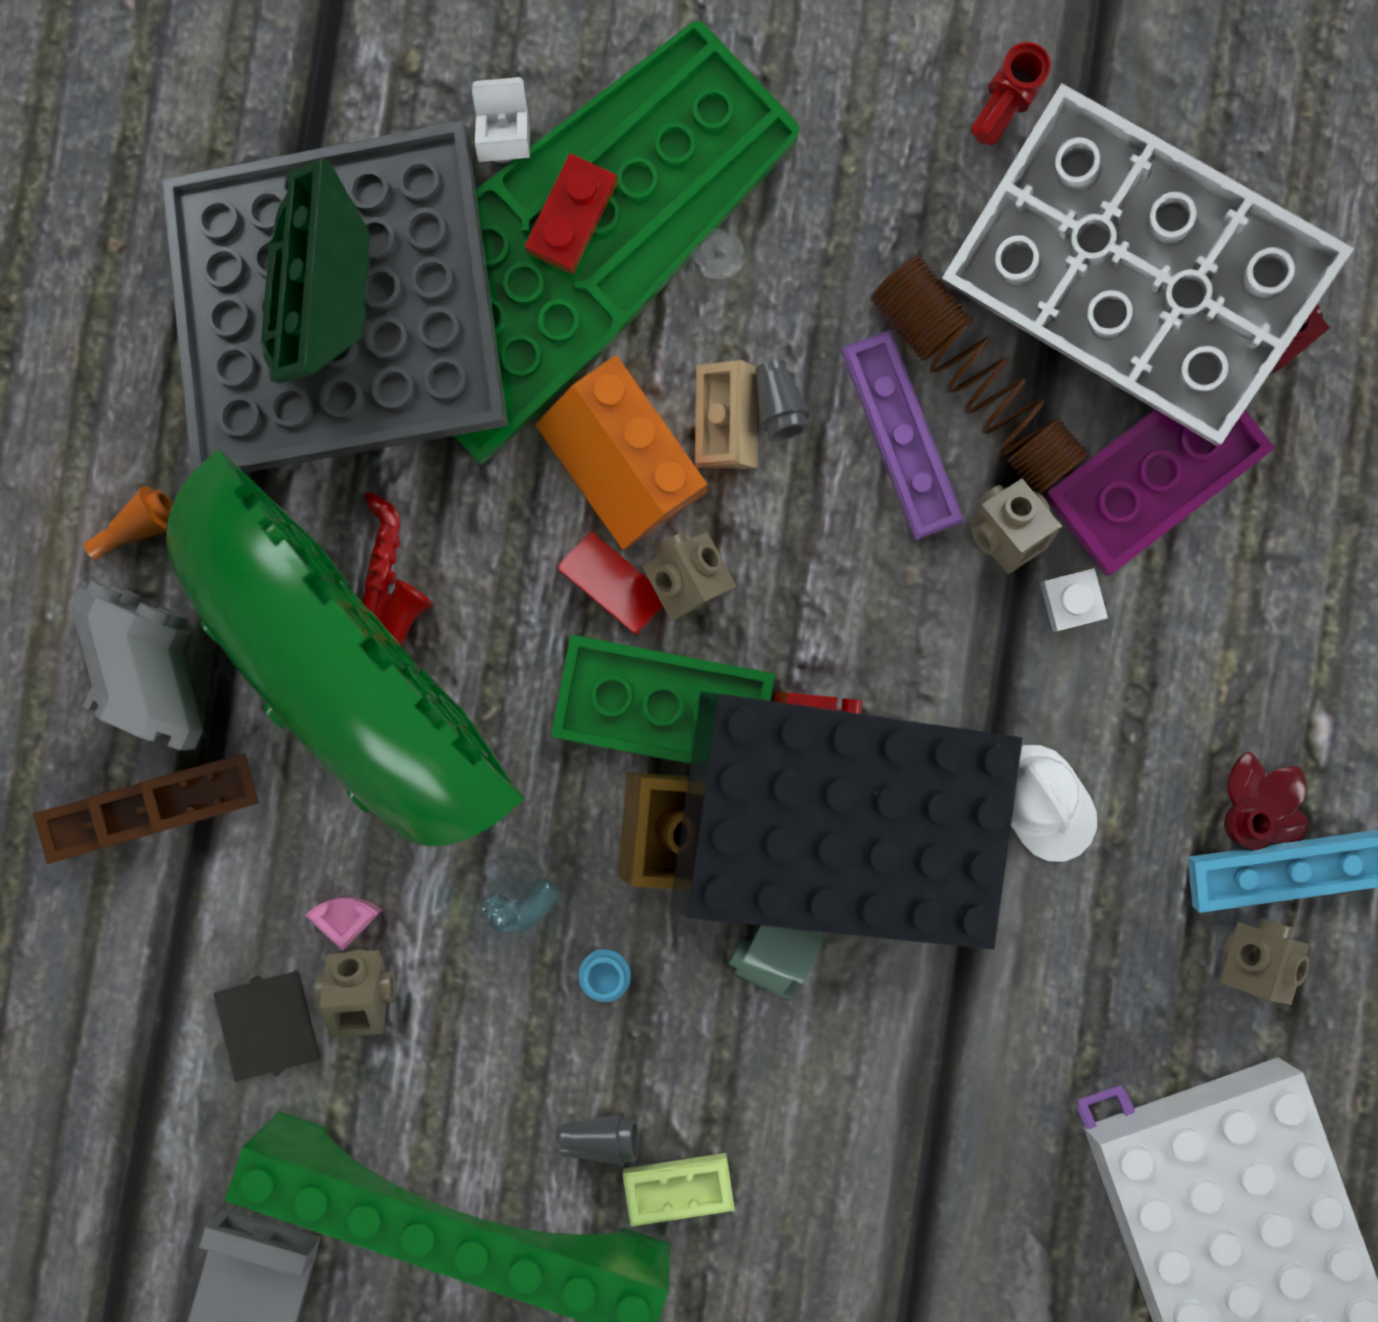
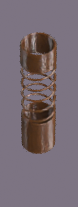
(932, 320)

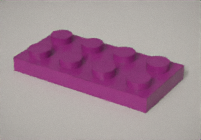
(1150, 484)

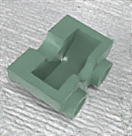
(776, 958)

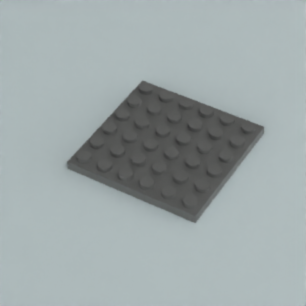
(429, 323)

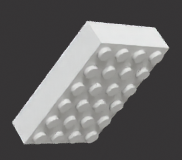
(1145, 264)
(1236, 1204)

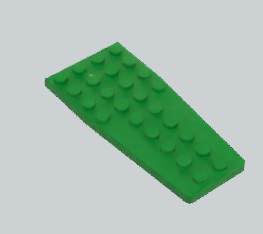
(687, 148)

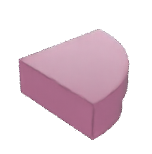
(343, 918)

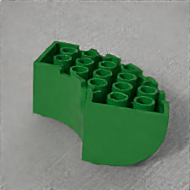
(330, 663)

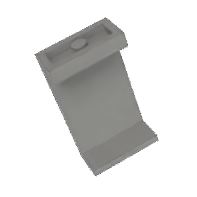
(252, 1271)

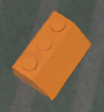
(621, 453)

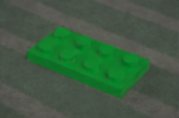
(642, 697)

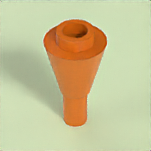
(139, 519)

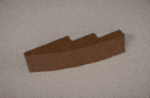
(146, 808)

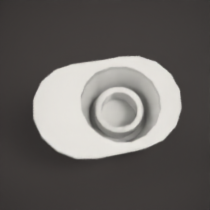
(1051, 806)

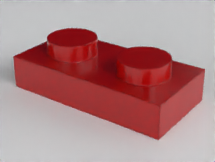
(571, 213)

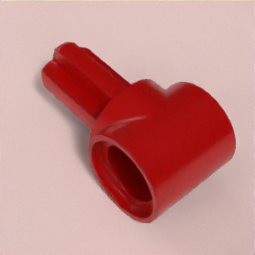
(1010, 94)

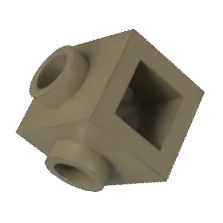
(1013, 525)
(688, 574)
(1265, 961)
(354, 993)

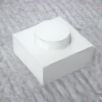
(1073, 600)

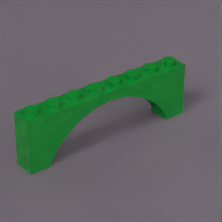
(309, 1181)

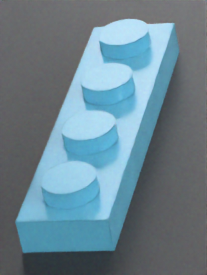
(1284, 871)

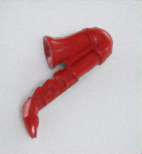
(406, 603)

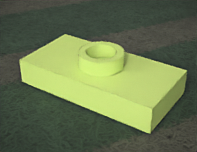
(678, 1189)

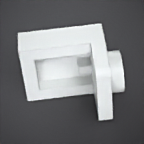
(501, 120)

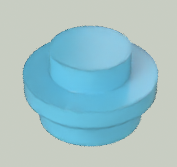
(604, 975)

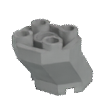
(136, 665)

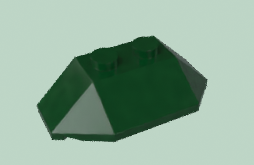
(313, 274)

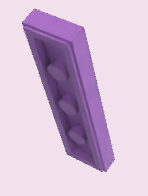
(902, 435)

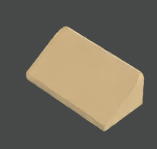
(726, 415)

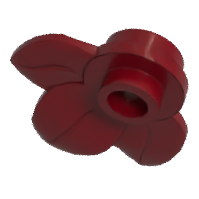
(1269, 800)

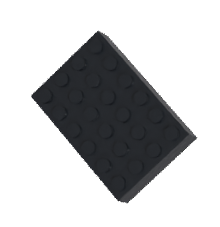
(845, 823)

